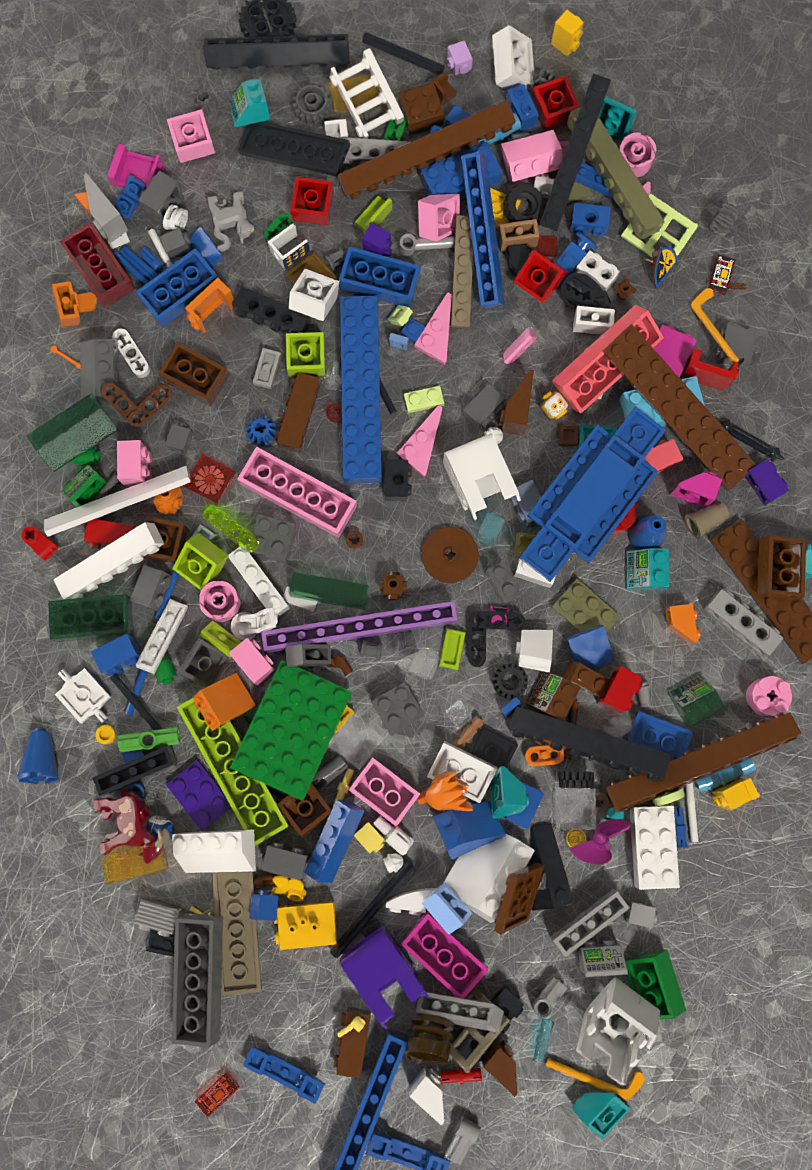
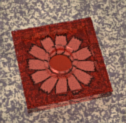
(210, 479)

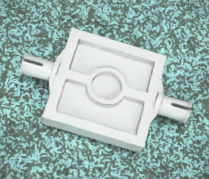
(83, 695)

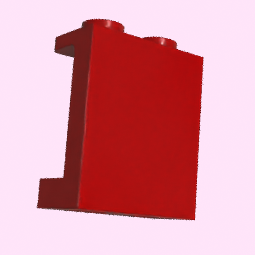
(709, 374)

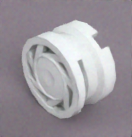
(175, 218)

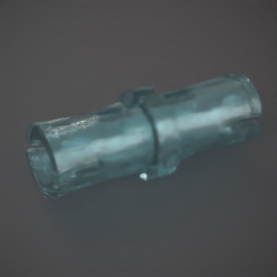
(543, 1040)

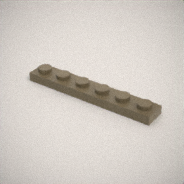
(462, 273)

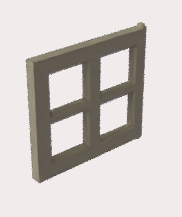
(484, 1041)

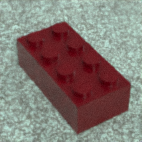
(97, 265)

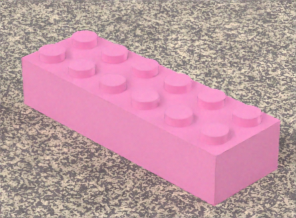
(297, 492)

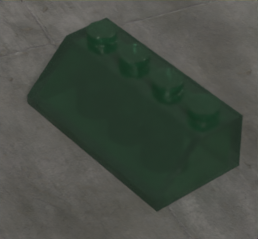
(72, 432)

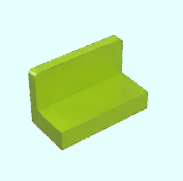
(374, 213)

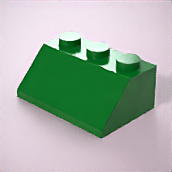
(655, 980)

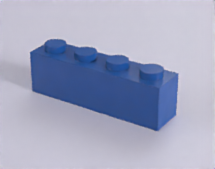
(334, 841)

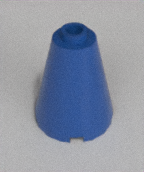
(647, 532)
(38, 759)

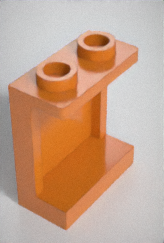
(207, 302)
(223, 701)

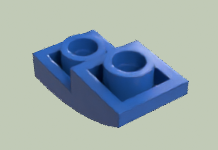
(129, 198)

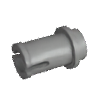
(644, 695)

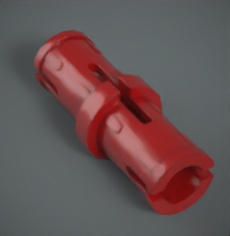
(461, 1076)

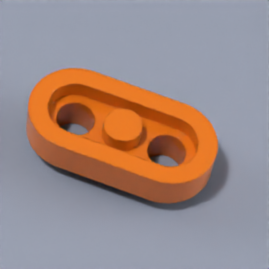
(543, 756)

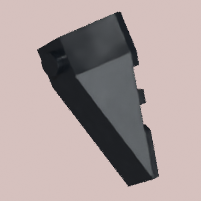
(553, 885)

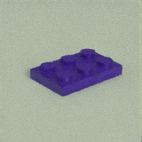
(199, 795)

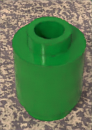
(90, 457)
(165, 672)

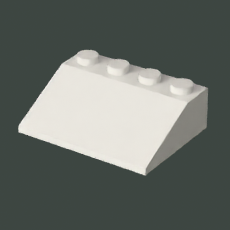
(482, 874)

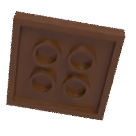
(518, 898)

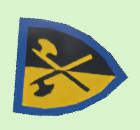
(663, 263)

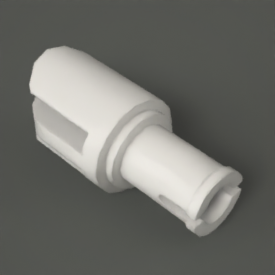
(394, 836)

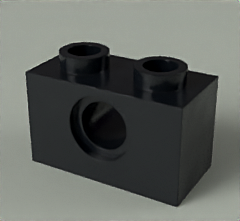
(395, 469)

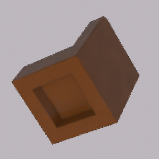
(444, 88)

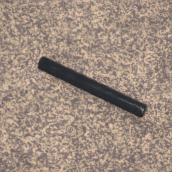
(403, 53)

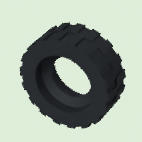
(532, 195)

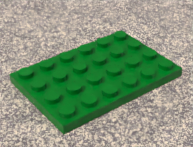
(291, 730)

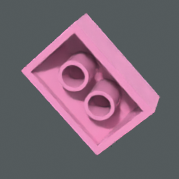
(531, 155)

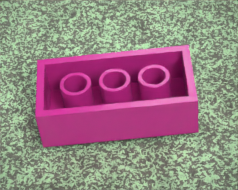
(444, 956)

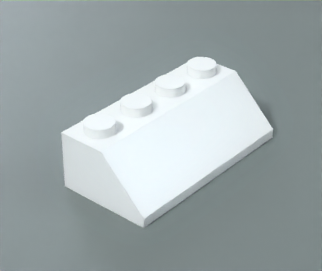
(215, 851)

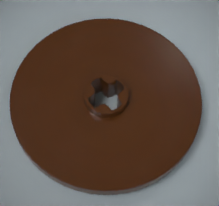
(460, 544)

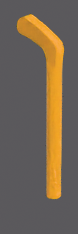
(696, 307)
(625, 1093)

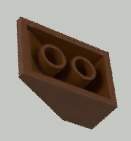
(515, 416)

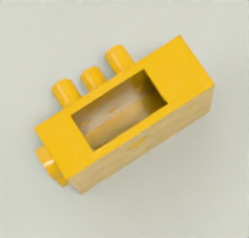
(306, 925)

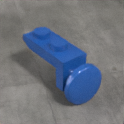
(575, 253)

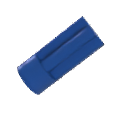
(153, 261)

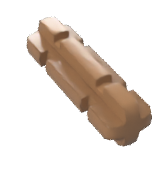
(468, 732)

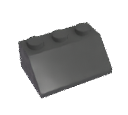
(99, 365)

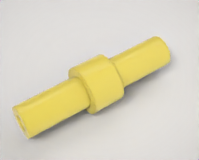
(343, 786)

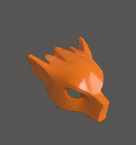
(446, 793)

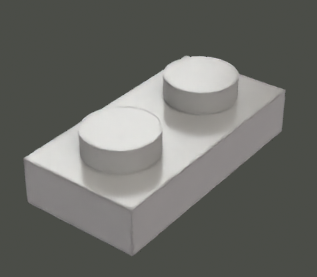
(267, 368)

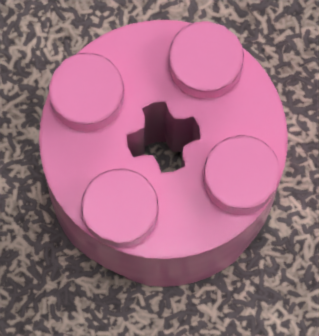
(638, 152)
(209, 603)
(778, 690)

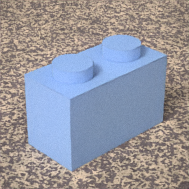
(447, 908)

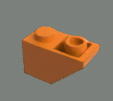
(682, 622)

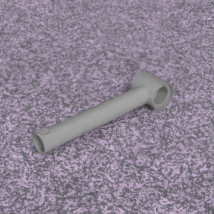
(424, 244)

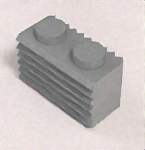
(157, 916)

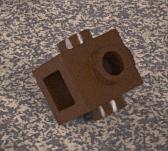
(393, 593)

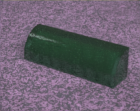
(329, 591)

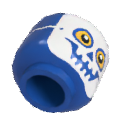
(157, 822)

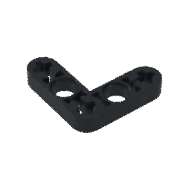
(487, 625)

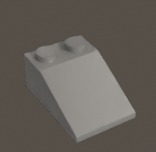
(106, 217)

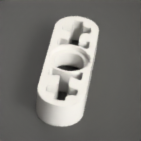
(131, 345)

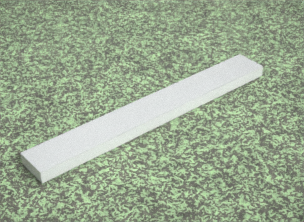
(117, 501)

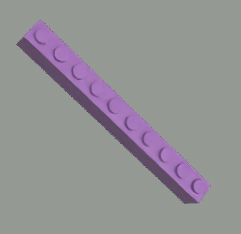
(360, 626)

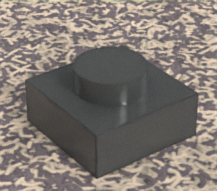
(372, 114)

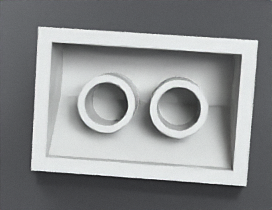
(513, 59)

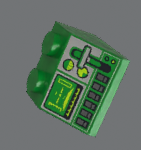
(83, 486)

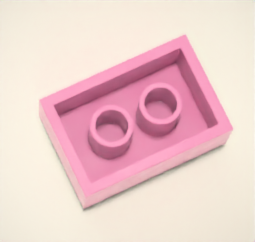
(384, 791)

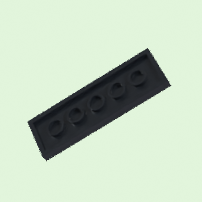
(294, 147)

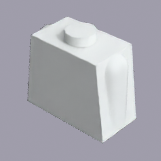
(535, 649)

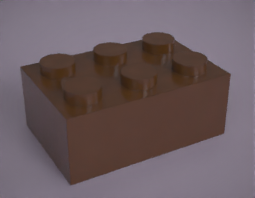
(193, 374)

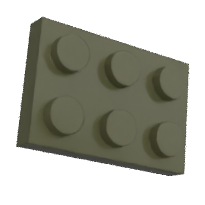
(584, 608)

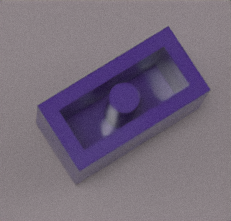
(377, 241)
(766, 482)

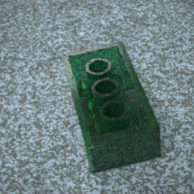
(90, 618)

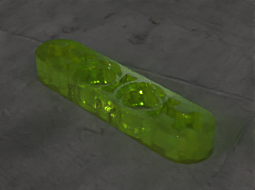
(232, 526)

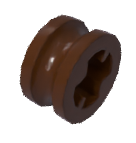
(359, 536)

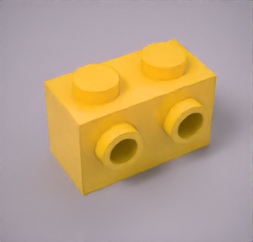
(567, 33)

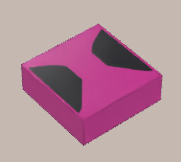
(497, 620)

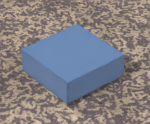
(398, 341)

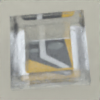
(459, 714)

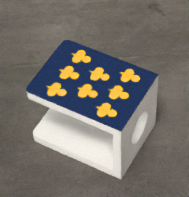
(281, 240)

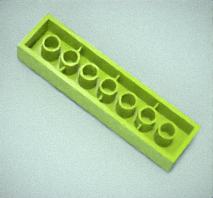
(249, 798)

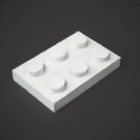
(469, 769)

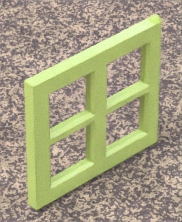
(670, 214)

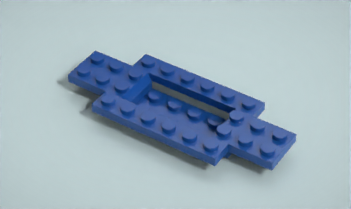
(598, 498)

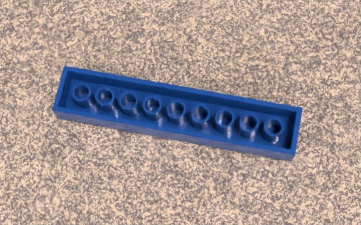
(360, 390)

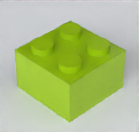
(305, 354)
(200, 561)

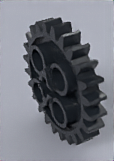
(278, 13)

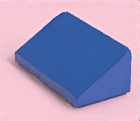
(206, 247)

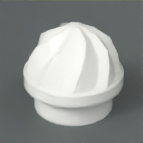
(497, 434)
(393, 862)

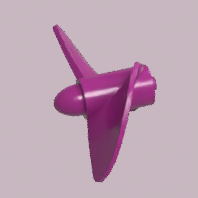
(598, 849)

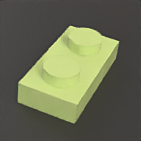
(423, 399)

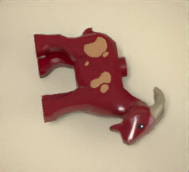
(131, 825)

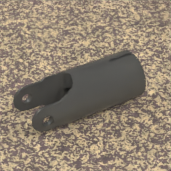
(330, 771)

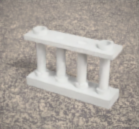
(385, 95)

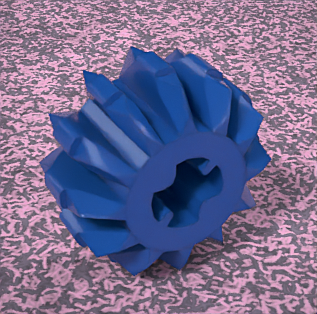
(255, 435)

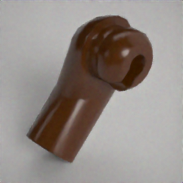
(340, 662)

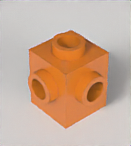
(169, 501)

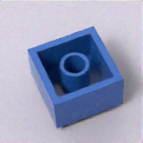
(117, 655)

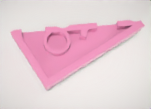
(435, 335)
(420, 444)

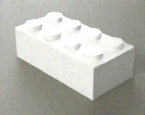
(654, 847)

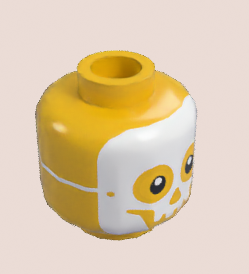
(554, 405)

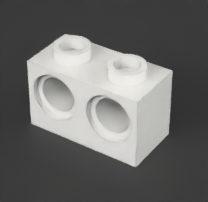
(600, 268)

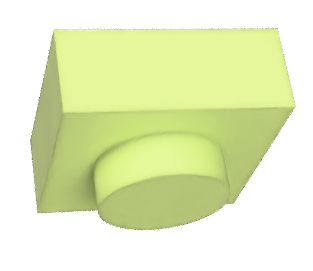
(400, 315)

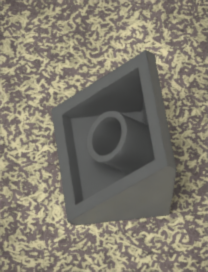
(203, 663)

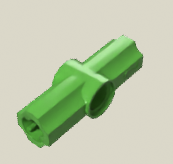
(161, 738)

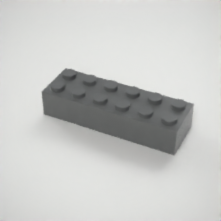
(197, 980)

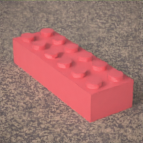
(592, 371)

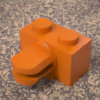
(70, 303)

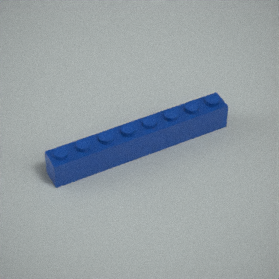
(483, 230)
(372, 1102)

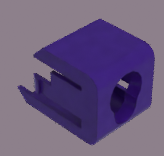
(377, 965)

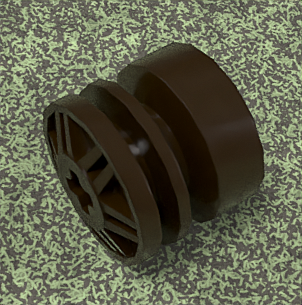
(430, 1033)

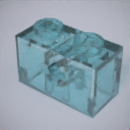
(490, 529)

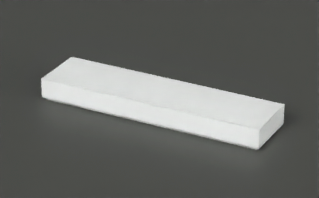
(161, 636)

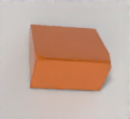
(83, 201)

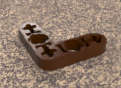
(131, 407)

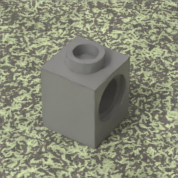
(641, 914)

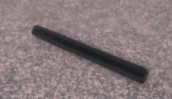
(372, 909)

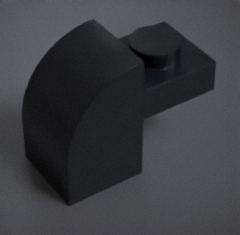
(517, 257)

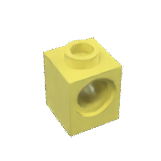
(370, 838)

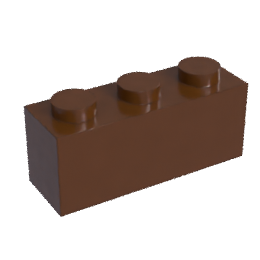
(352, 1045)

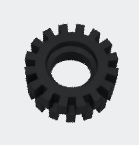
(510, 669)
(576, 779)

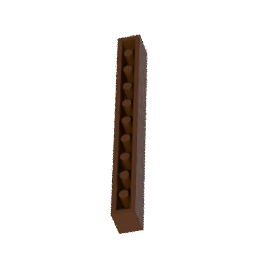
(426, 150)
(706, 761)

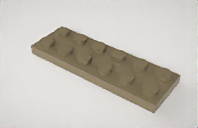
(240, 934)

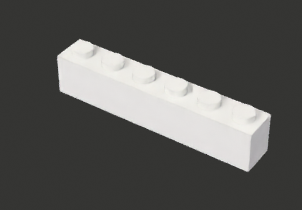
(109, 561)

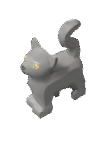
(228, 217)

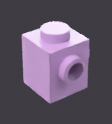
(459, 58)

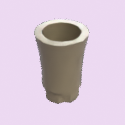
(706, 519)

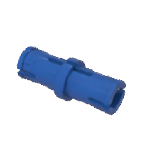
(680, 828)

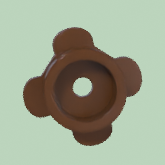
(624, 294)

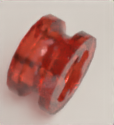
(335, 407)

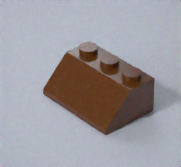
(781, 567)

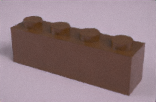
(298, 412)

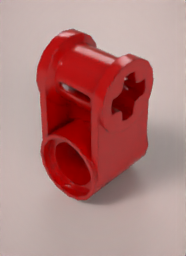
(40, 544)

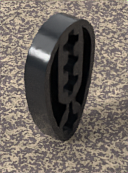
(588, 283)

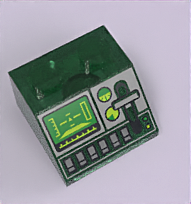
(695, 700)

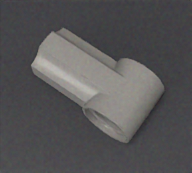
(550, 995)
(465, 1135)

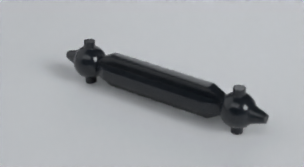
(752, 441)

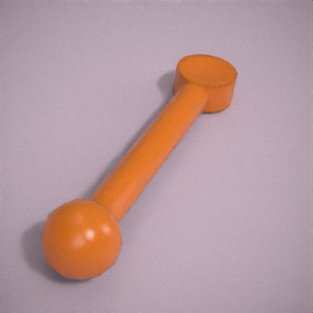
(54, 350)

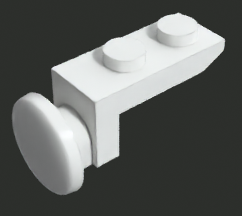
(248, 625)

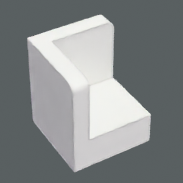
(336, 128)

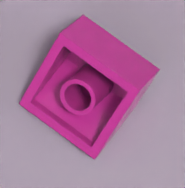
(698, 490)

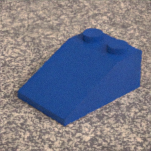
(468, 829)

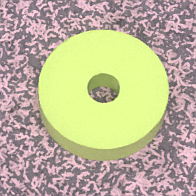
(669, 797)

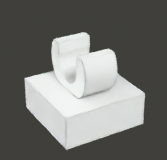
(544, 184)

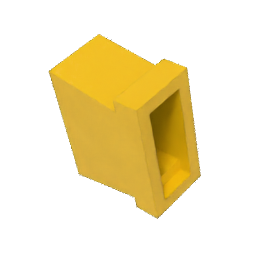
(735, 794)

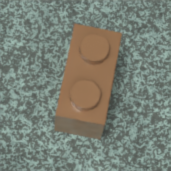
(518, 234)

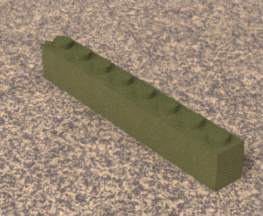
(620, 180)

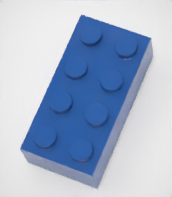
(448, 175)
(379, 276)
(176, 287)

